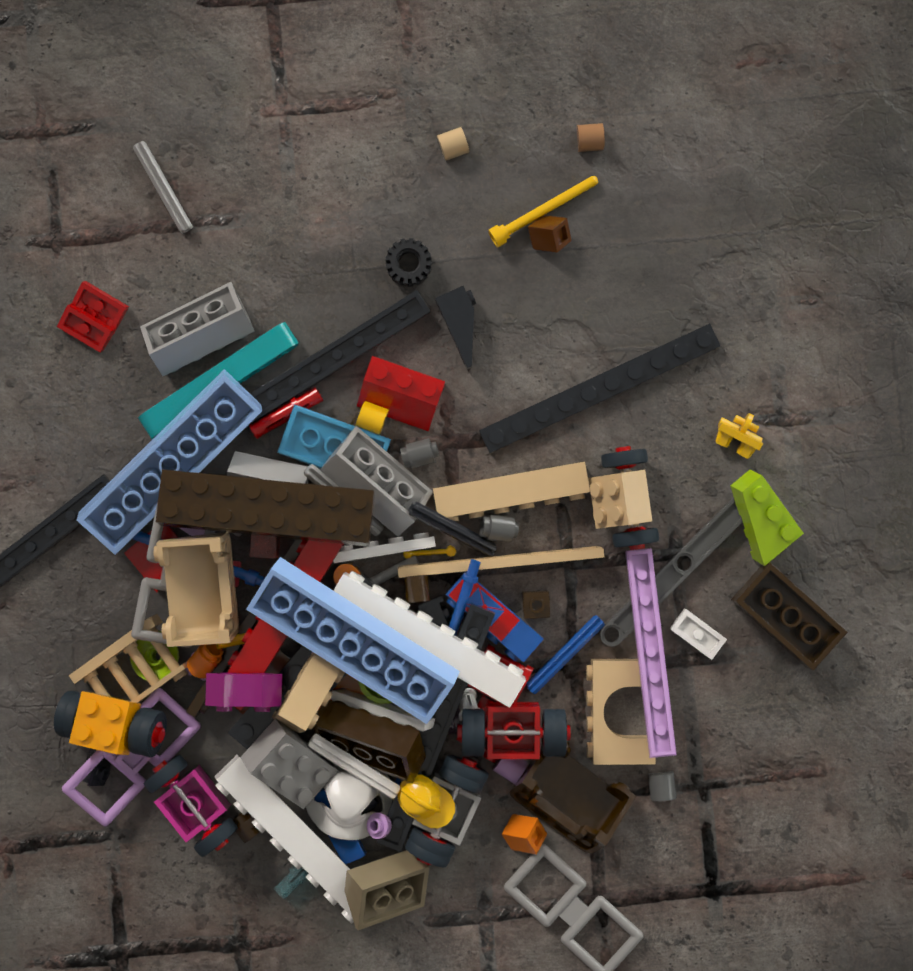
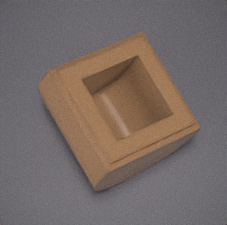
(590, 137)

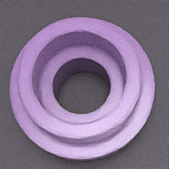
(384, 825)

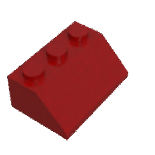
(404, 392)

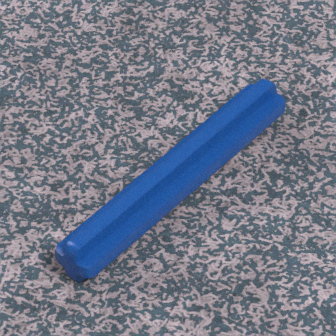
(570, 649)

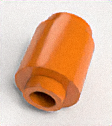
(204, 660)

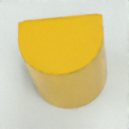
(372, 417)

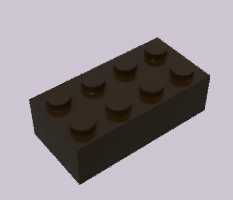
(789, 616)
(372, 739)

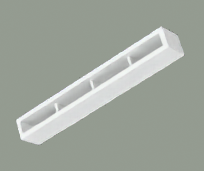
(475, 667)
(287, 831)

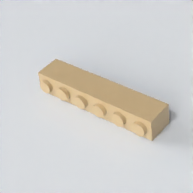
(512, 490)

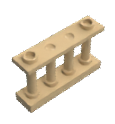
(128, 645)

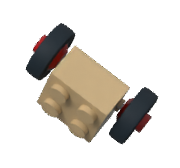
(624, 499)

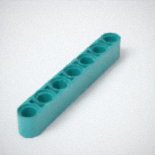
(240, 366)

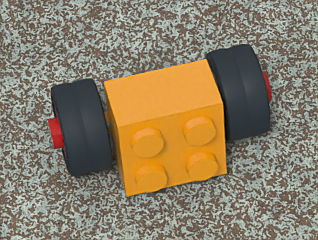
(109, 724)

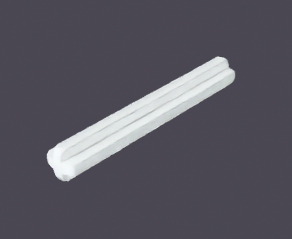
(354, 766)

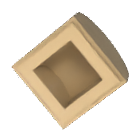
(453, 143)

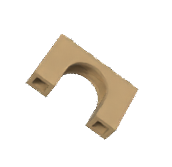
(606, 745)

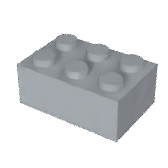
(288, 764)

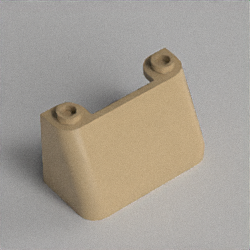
(199, 589)

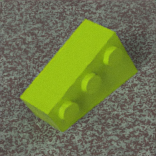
(764, 516)

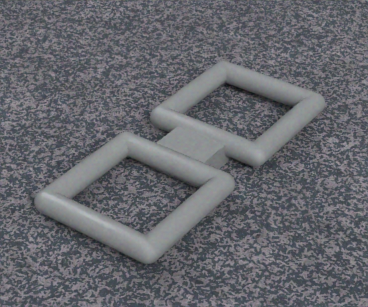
(146, 586)
(573, 910)

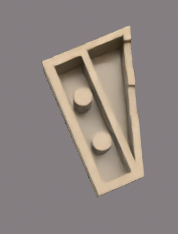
(308, 694)

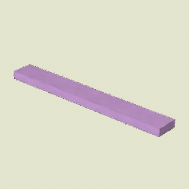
(650, 653)

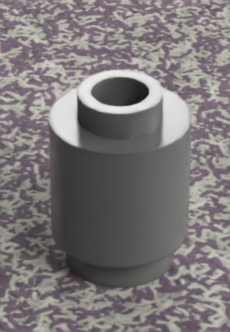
(419, 453)
(498, 528)

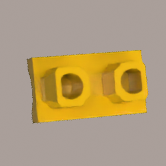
(749, 441)

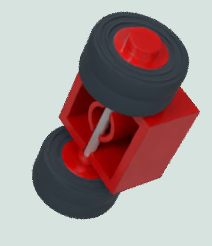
(514, 731)

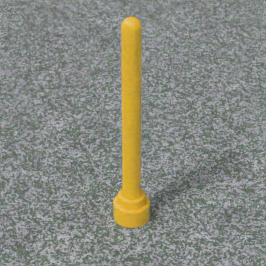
(501, 233)

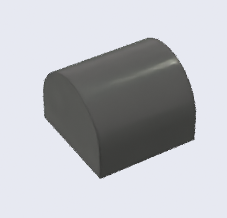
(662, 786)

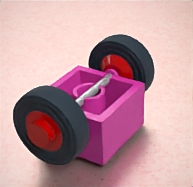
(192, 804)

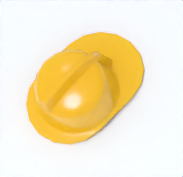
(426, 802)

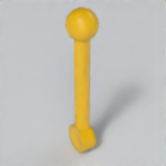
(450, 551)

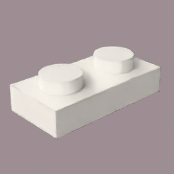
(698, 634)

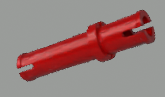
(283, 414)

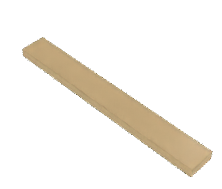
(502, 561)

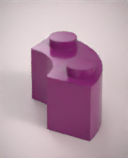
(243, 690)

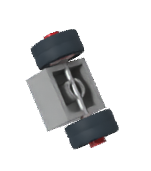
(464, 782)

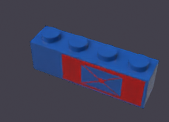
(506, 625)

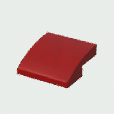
(92, 316)

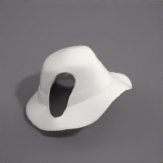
(347, 799)

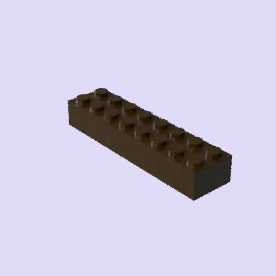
(265, 507)

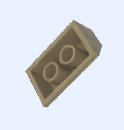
(386, 888)

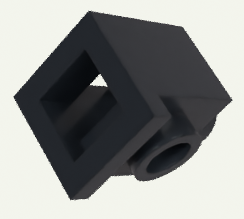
(433, 608)

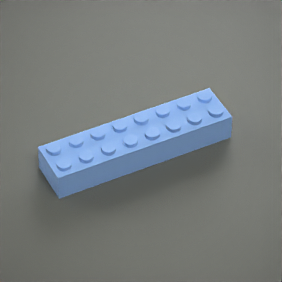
(183, 445)
(353, 640)

